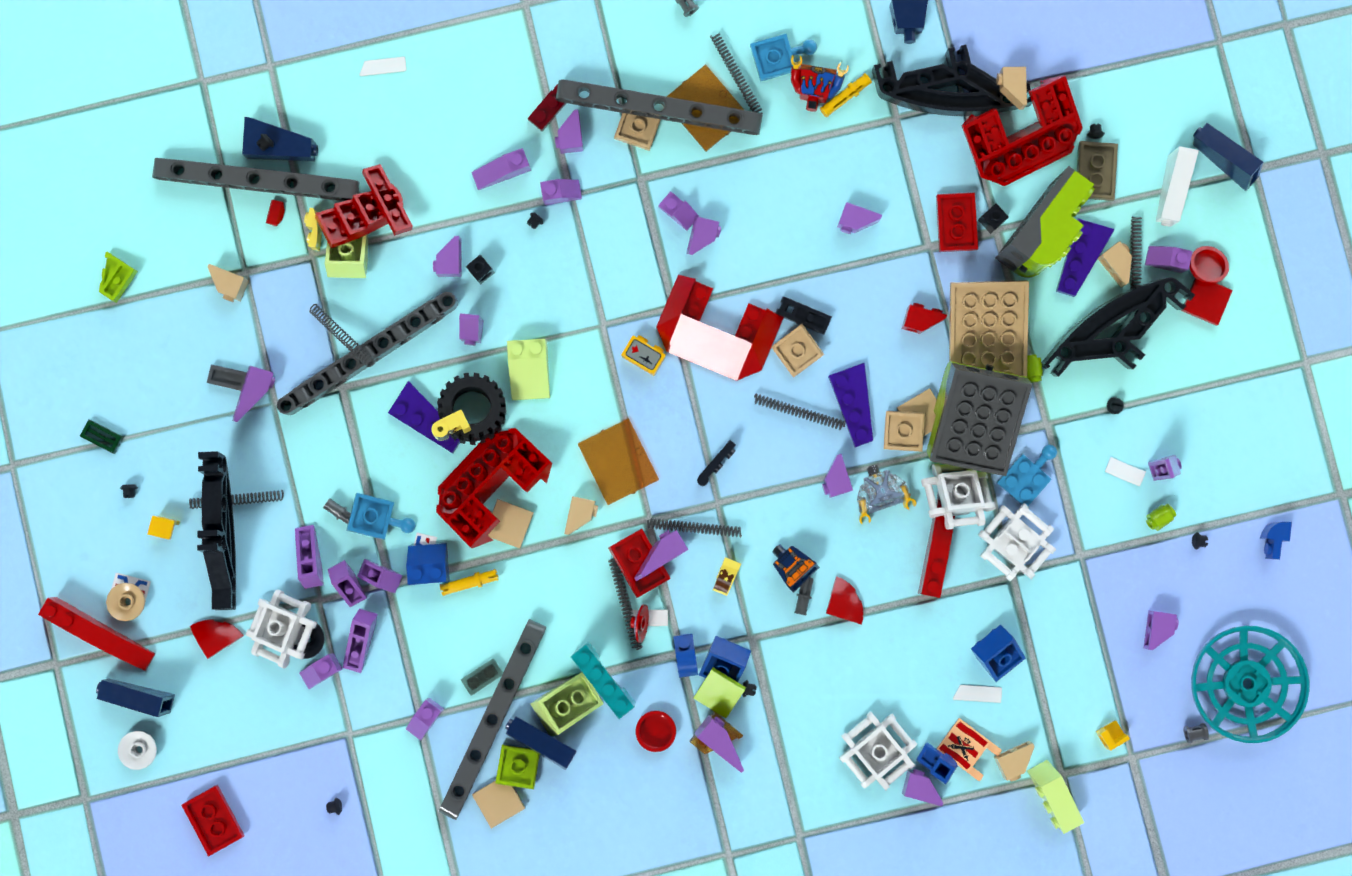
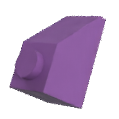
(569, 135)
(560, 191)
(857, 218)
(702, 234)
(1168, 258)
(449, 259)
(470, 329)
(837, 478)
(379, 576)
(346, 583)
(1159, 628)
(320, 670)
(424, 718)
(920, 787)

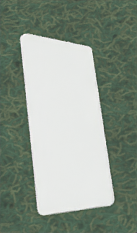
(383, 66)
(978, 693)

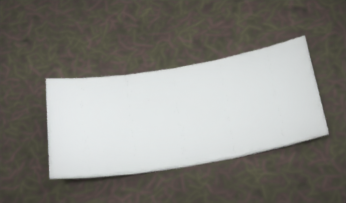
(1125, 471)
(656, 617)

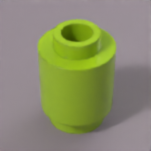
(1034, 368)
(1160, 517)

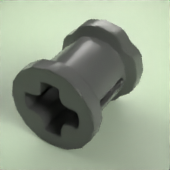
(688, 10)
(1196, 733)

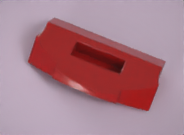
(275, 212)

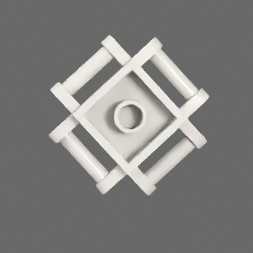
(959, 495)
(1016, 542)
(280, 629)
(878, 751)

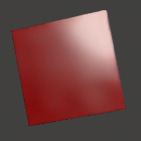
(1208, 301)

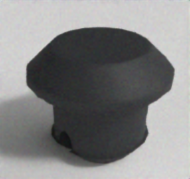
(1095, 131)
(265, 142)
(534, 220)
(1115, 405)
(128, 490)
(1199, 541)
(749, 687)
(334, 806)

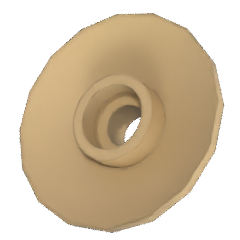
(116, 602)

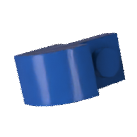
(1275, 535)
(685, 655)
(940, 764)

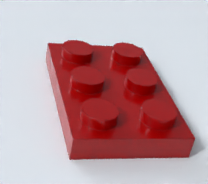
(956, 222)
(630, 555)
(213, 820)

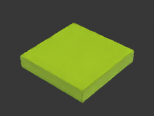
(719, 692)
(517, 767)

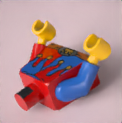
(815, 83)

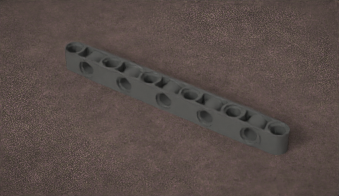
(674, 109)
(242, 178)
(339, 372)
(486, 731)

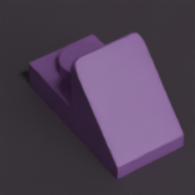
(678, 210)

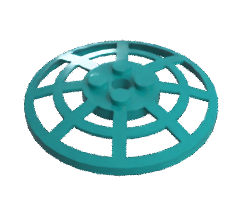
(1260, 687)

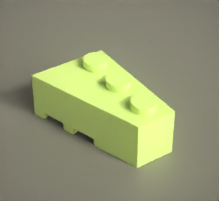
(1056, 797)

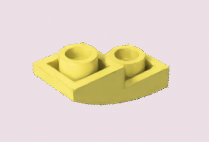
(314, 237)

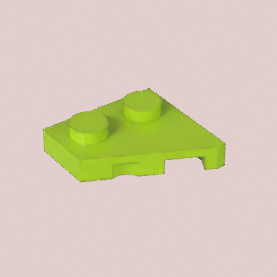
(115, 277)

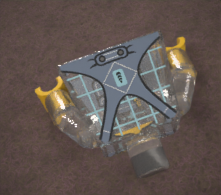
(881, 491)

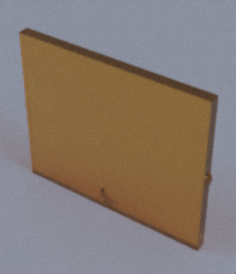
(707, 89)
(618, 461)

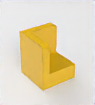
(162, 527)
(1112, 735)

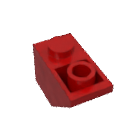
(920, 319)

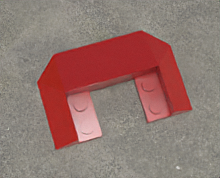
(1036, 146)
(710, 347)
(480, 475)

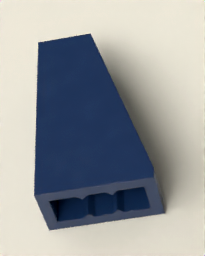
(287, 144)
(1228, 156)
(135, 697)
(540, 742)

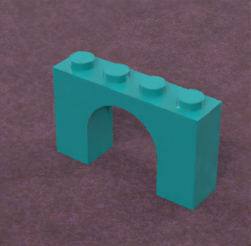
(616, 698)

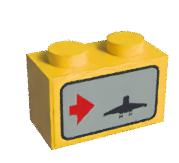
(643, 354)

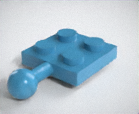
(774, 55)
(1025, 478)
(373, 515)

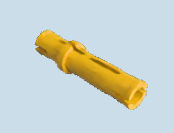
(852, 90)
(477, 579)

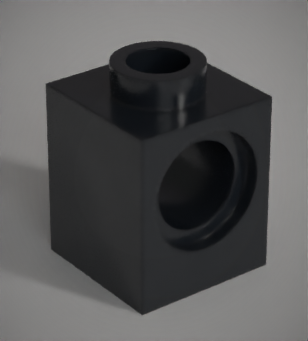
(993, 218)
(480, 269)

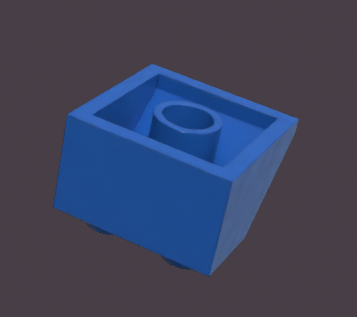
(427, 564)
(998, 653)
(726, 658)

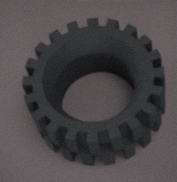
(491, 423)

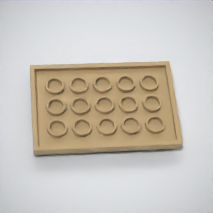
(990, 325)

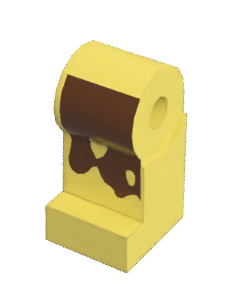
(450, 424)
(726, 576)

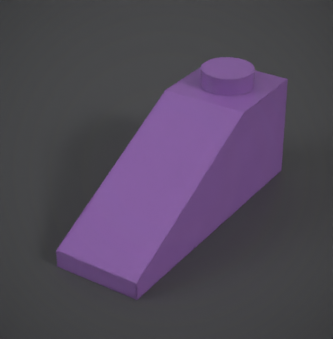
(501, 169)
(254, 388)
(1165, 468)
(662, 552)
(308, 557)
(359, 640)
(717, 738)

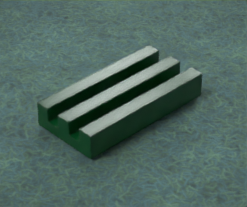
(116, 443)

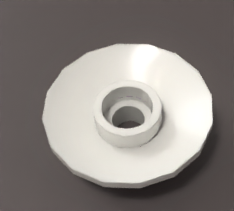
(128, 750)

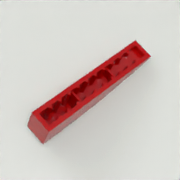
(936, 557)
(95, 632)

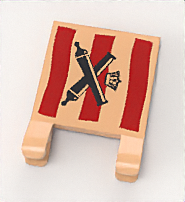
(966, 747)

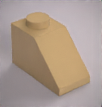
(1013, 85)
(1117, 262)
(228, 283)
(580, 513)
(1015, 761)

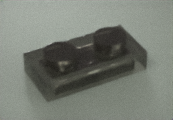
(482, 677)

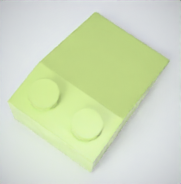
(348, 259)
(528, 369)
(566, 704)

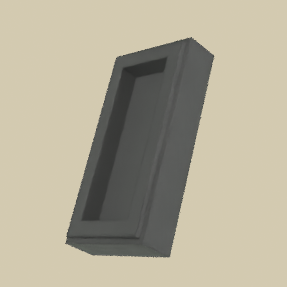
(226, 377)

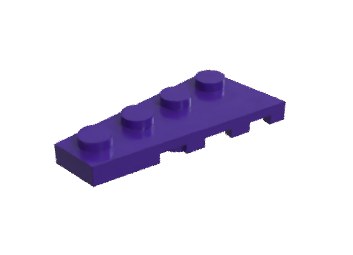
(1082, 257)
(853, 400)
(419, 414)

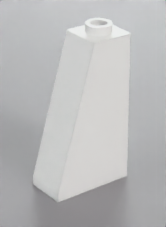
(1176, 185)

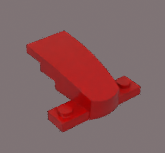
(365, 211)

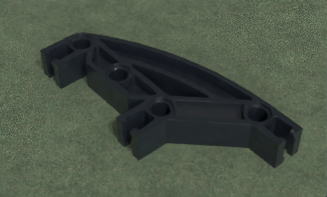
(922, 97)
(1146, 298)
(218, 530)

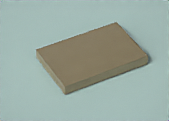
(1099, 164)

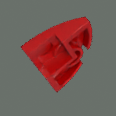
(845, 602)
(214, 635)

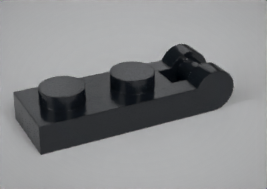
(804, 315)
(715, 465)

